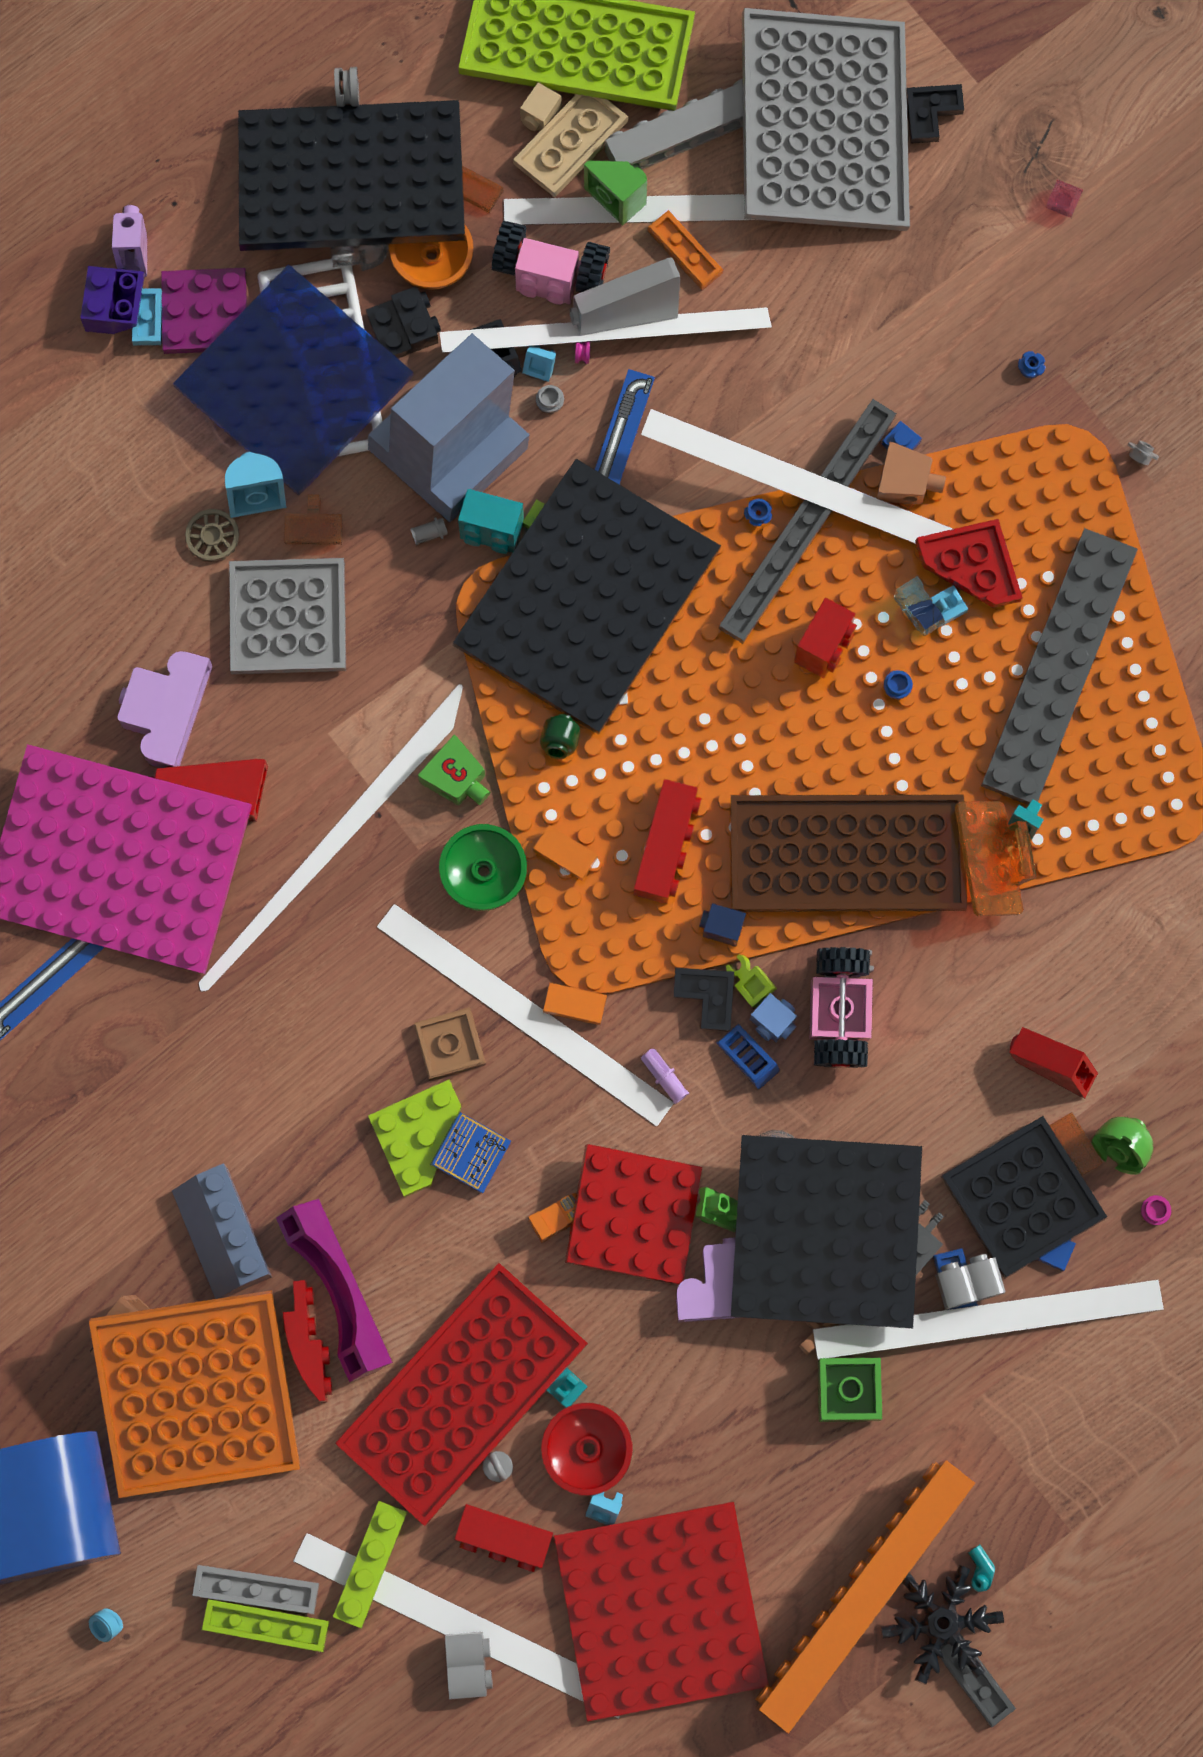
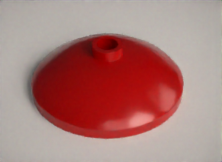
(565, 1454)

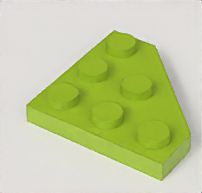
(413, 1133)

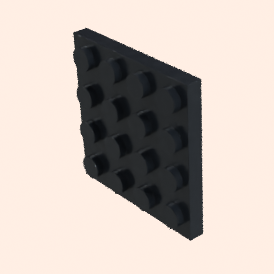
(1024, 1197)

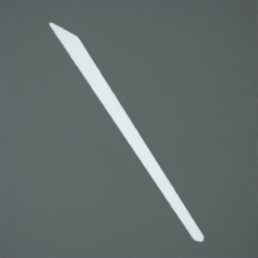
(398, 770)

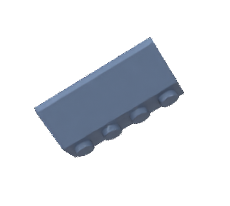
(221, 1232)

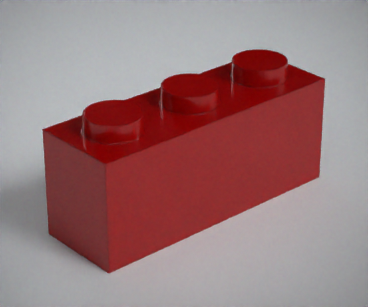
(503, 1538)

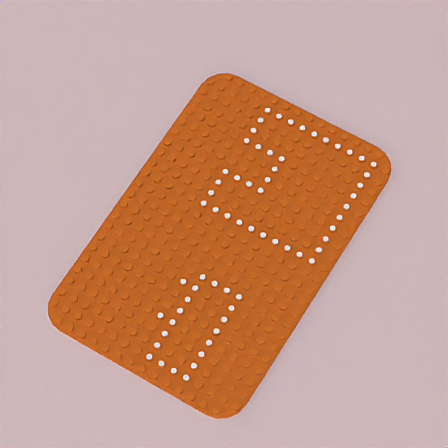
(762, 725)

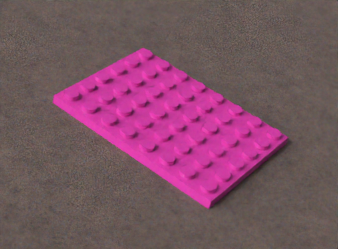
(118, 858)

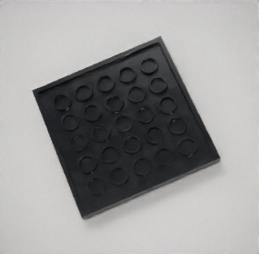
(827, 1231)

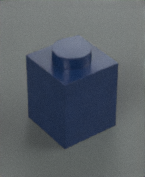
(722, 924)

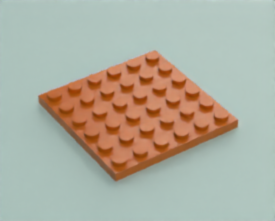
(194, 1393)

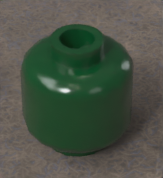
(559, 736)

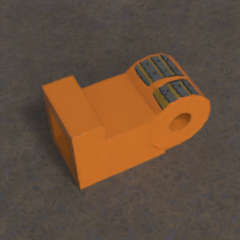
(553, 1218)

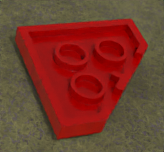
(974, 561)

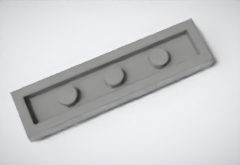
(255, 1589)

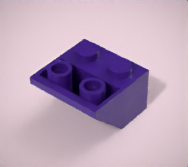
(111, 299)

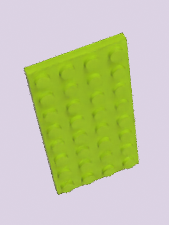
(581, 47)

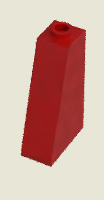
(233, 779)

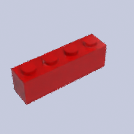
(665, 841)

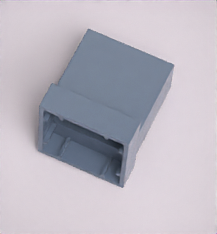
(453, 428)

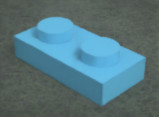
(150, 319)

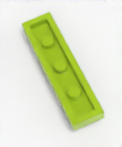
(370, 1564)
(265, 1625)

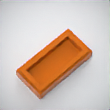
(565, 852)
(575, 1004)

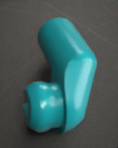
(984, 1569)

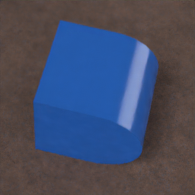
(54, 1507)

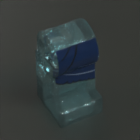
(919, 606)

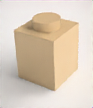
(540, 107)

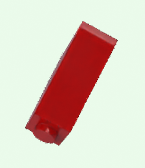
(1054, 1061)

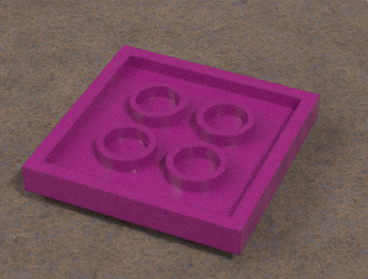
(200, 306)

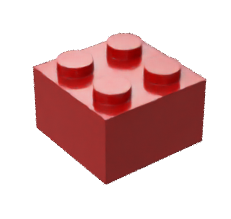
(824, 638)

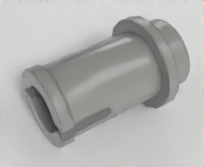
(429, 531)

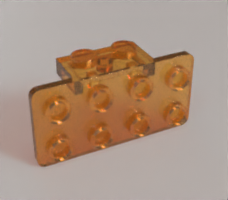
(995, 857)

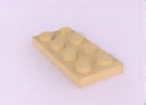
(569, 142)

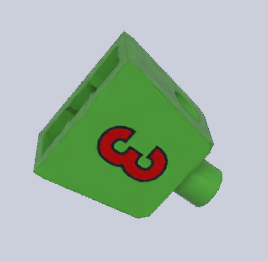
(455, 774)

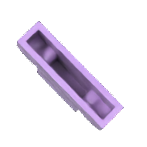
(165, 706)
(714, 1298)

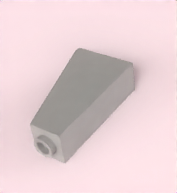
(629, 300)

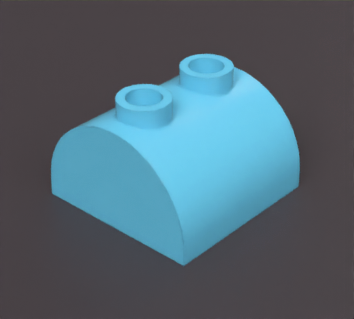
(254, 485)

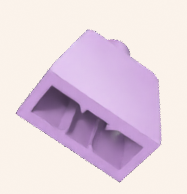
(130, 233)

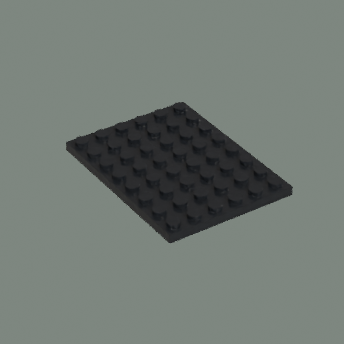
(350, 175)
(586, 596)

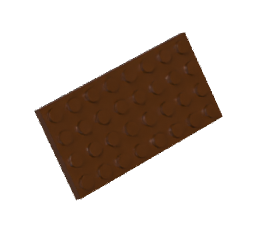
(846, 853)

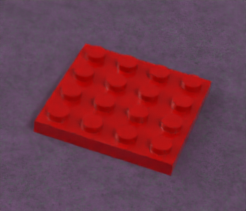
(633, 1214)

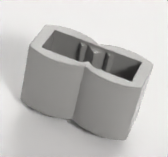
(969, 1282)
(467, 1665)

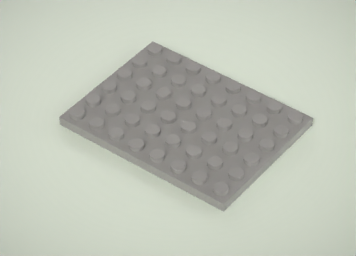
(825, 120)

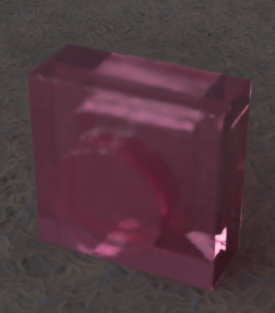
(1064, 198)

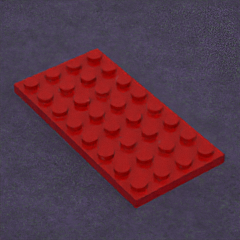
(461, 1394)

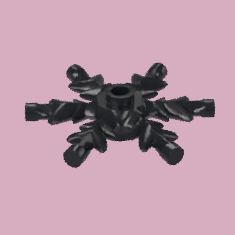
(939, 1636)

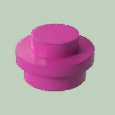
(1156, 1210)

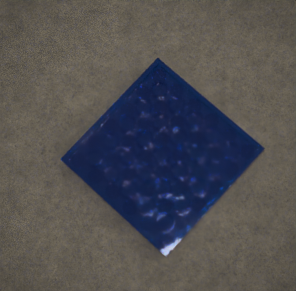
(293, 378)

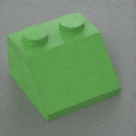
(616, 187)

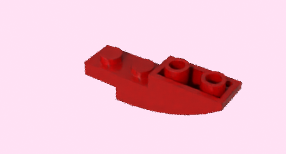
(307, 1354)

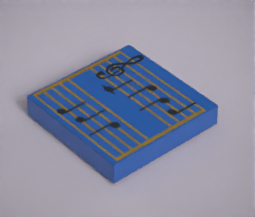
(470, 1152)

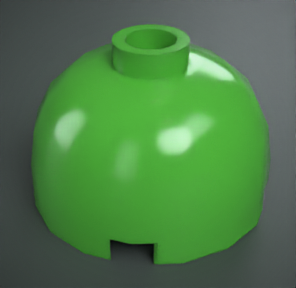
(1125, 1142)

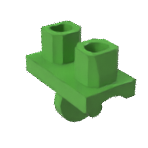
(717, 1209)

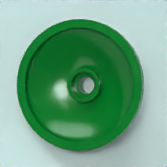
(480, 848)

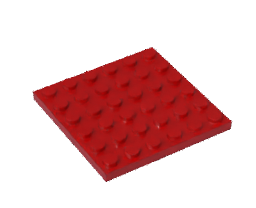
(657, 1621)

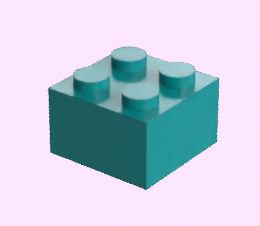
(490, 521)

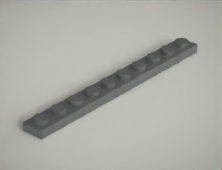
(805, 524)

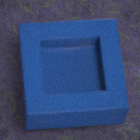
(902, 435)

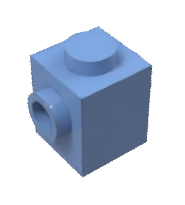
(774, 1018)

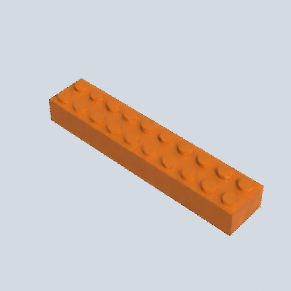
(864, 1596)

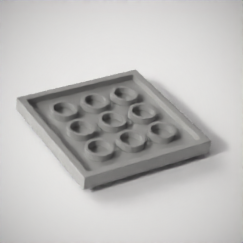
(287, 616)

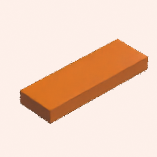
(685, 250)

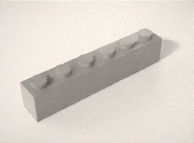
(679, 129)

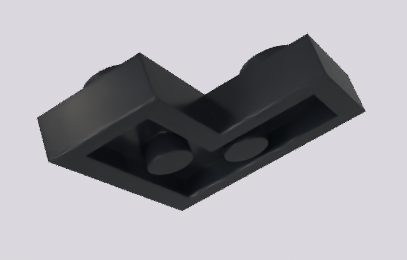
(926, 104)
(714, 988)

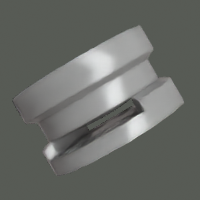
(350, 87)

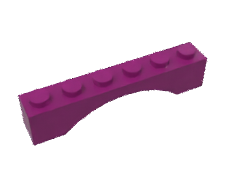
(311, 1235)

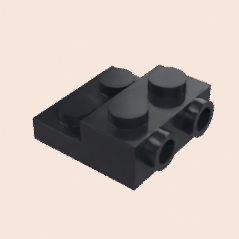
(404, 323)

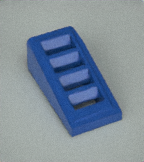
(763, 1075)

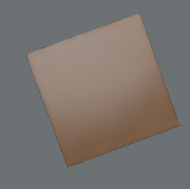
(449, 1043)

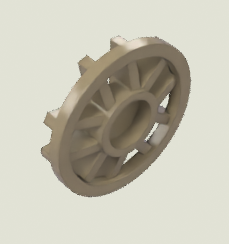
(212, 535)

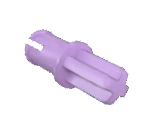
(664, 1075)

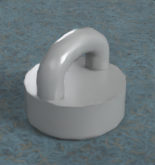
(497, 1466)

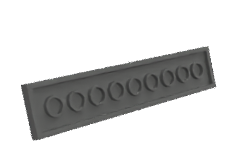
(1059, 667)

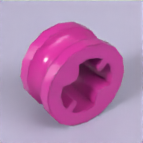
(582, 352)

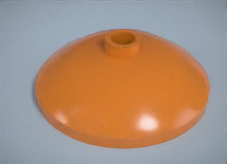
(447, 268)

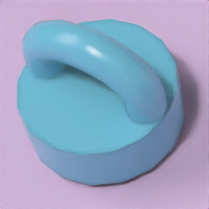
(105, 1625)

